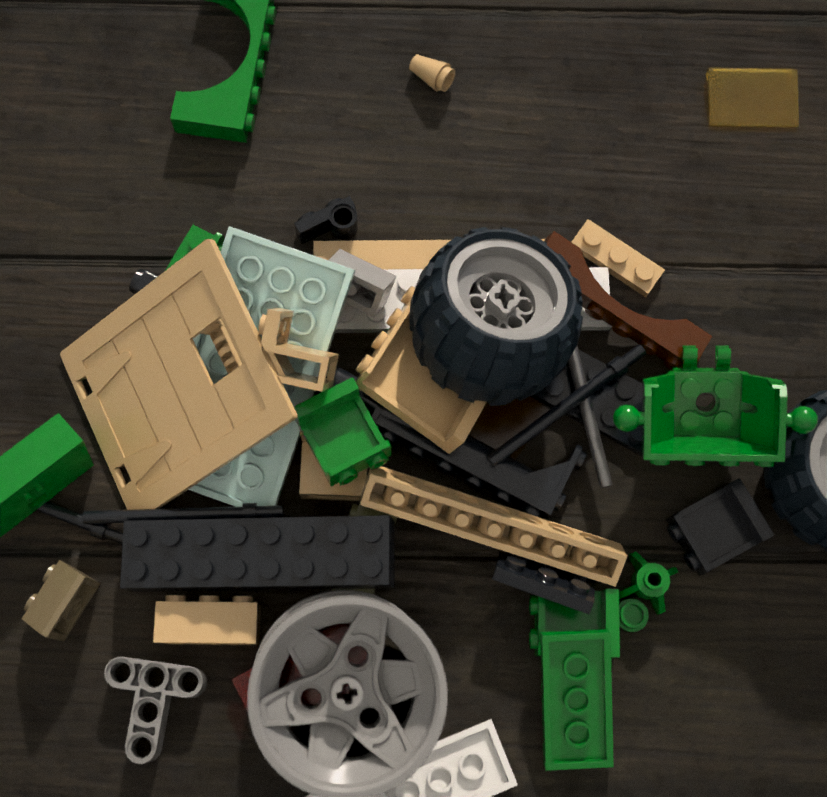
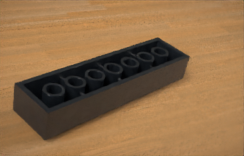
(259, 554)

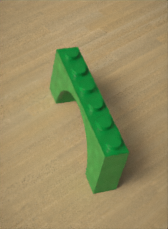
(228, 107)

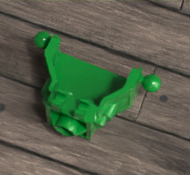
(739, 424)

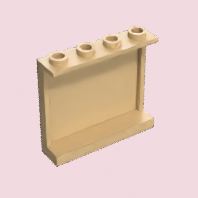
(406, 388)

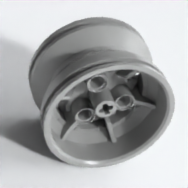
(334, 720)

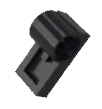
(315, 224)

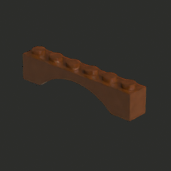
(656, 336)

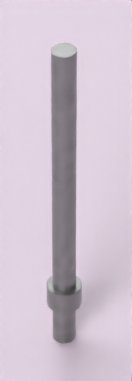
(590, 423)

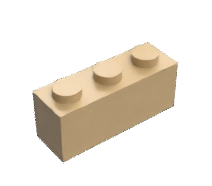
(207, 621)

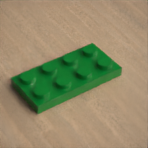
(576, 699)

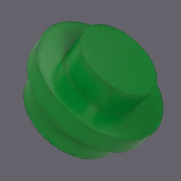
(632, 615)

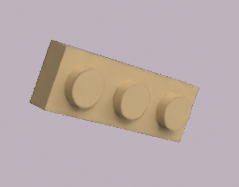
(620, 258)

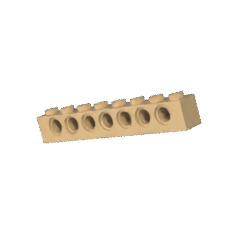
(493, 525)

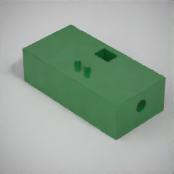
(39, 470)

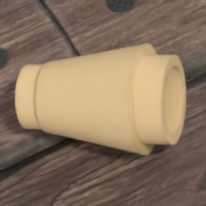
(433, 72)

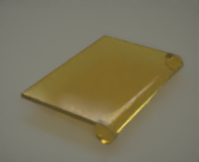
(753, 97)

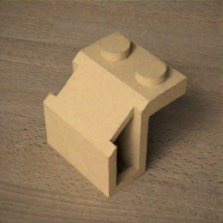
(275, 333)
(315, 484)

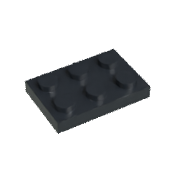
(545, 581)

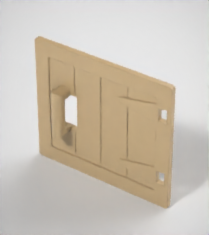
(153, 393)

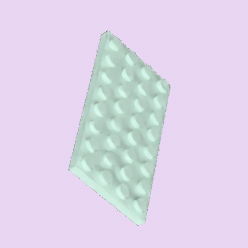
(271, 278)

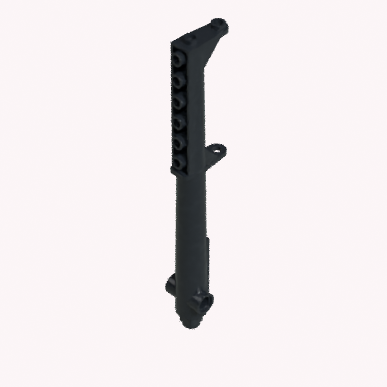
(510, 480)

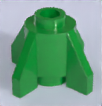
(641, 586)

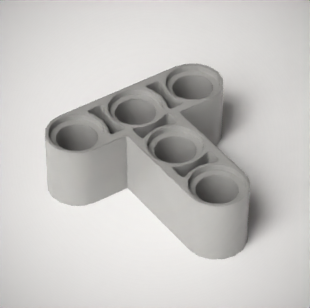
(146, 693)

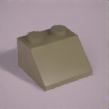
(59, 601)

